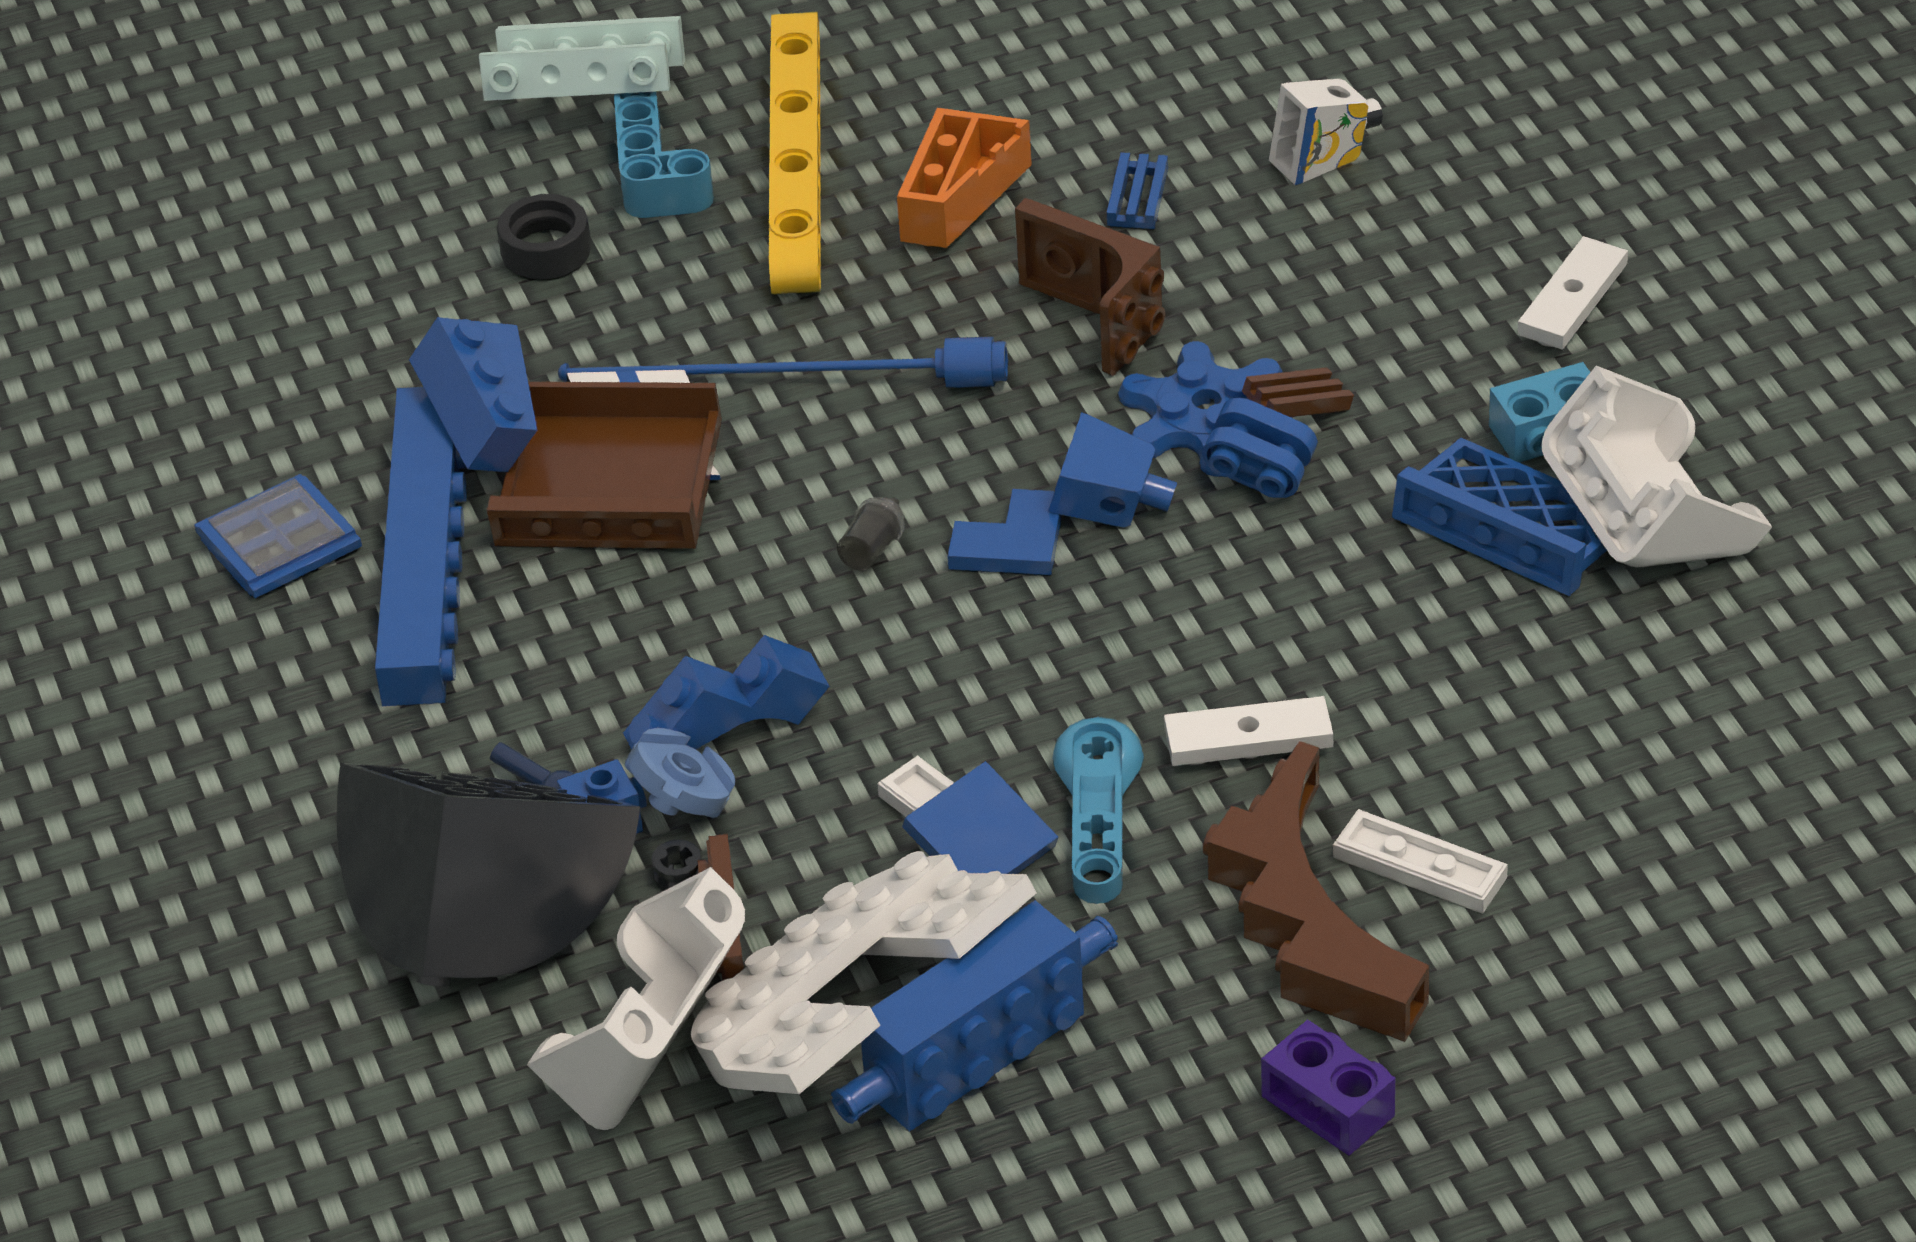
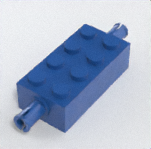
(973, 1016)

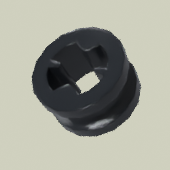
(674, 853)

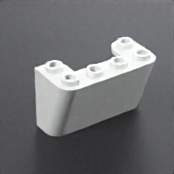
(676, 949)

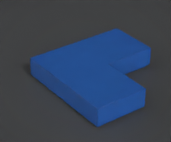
(1019, 546)

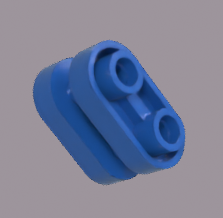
(1259, 448)

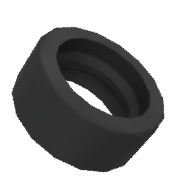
(548, 258)

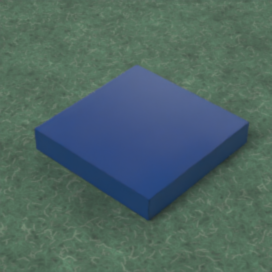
(981, 825)

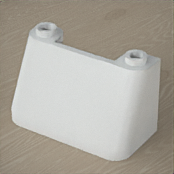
(1620, 464)

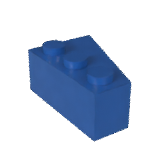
(478, 389)

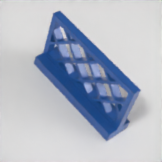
(1498, 531)

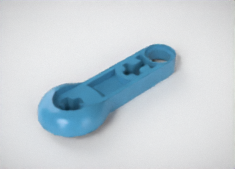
(1097, 798)

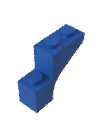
(709, 701)

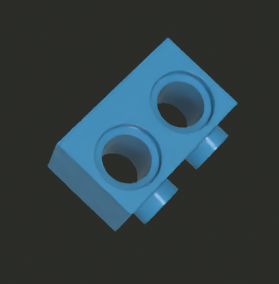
(1527, 406)

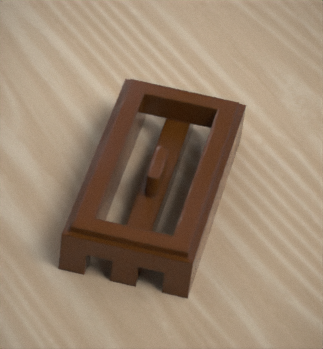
(1299, 392)

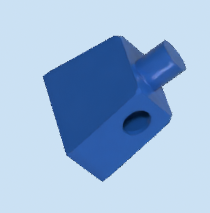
(1108, 476)

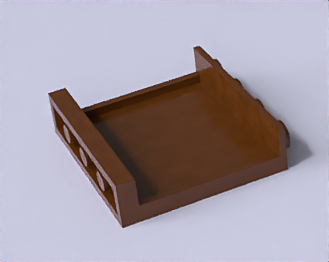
(611, 467)

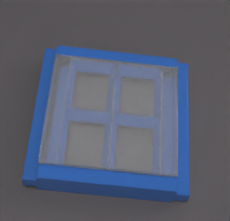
(278, 535)

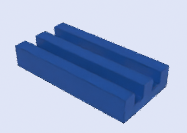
(1140, 169)

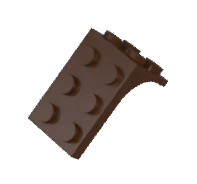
(1093, 271)

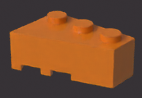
(959, 173)

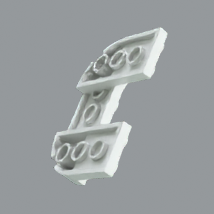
(762, 1029)

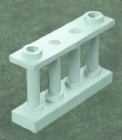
(582, 58)

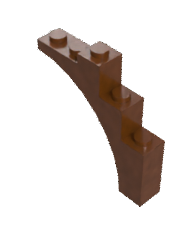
(1321, 952)

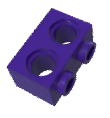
(1328, 1087)

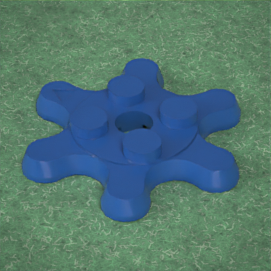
(1175, 399)

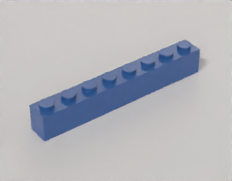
(420, 557)

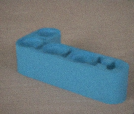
(655, 180)

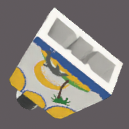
(1319, 127)

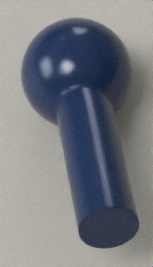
(525, 768)

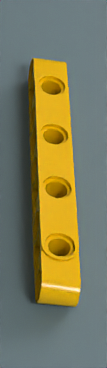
(795, 154)

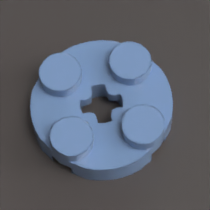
(680, 774)

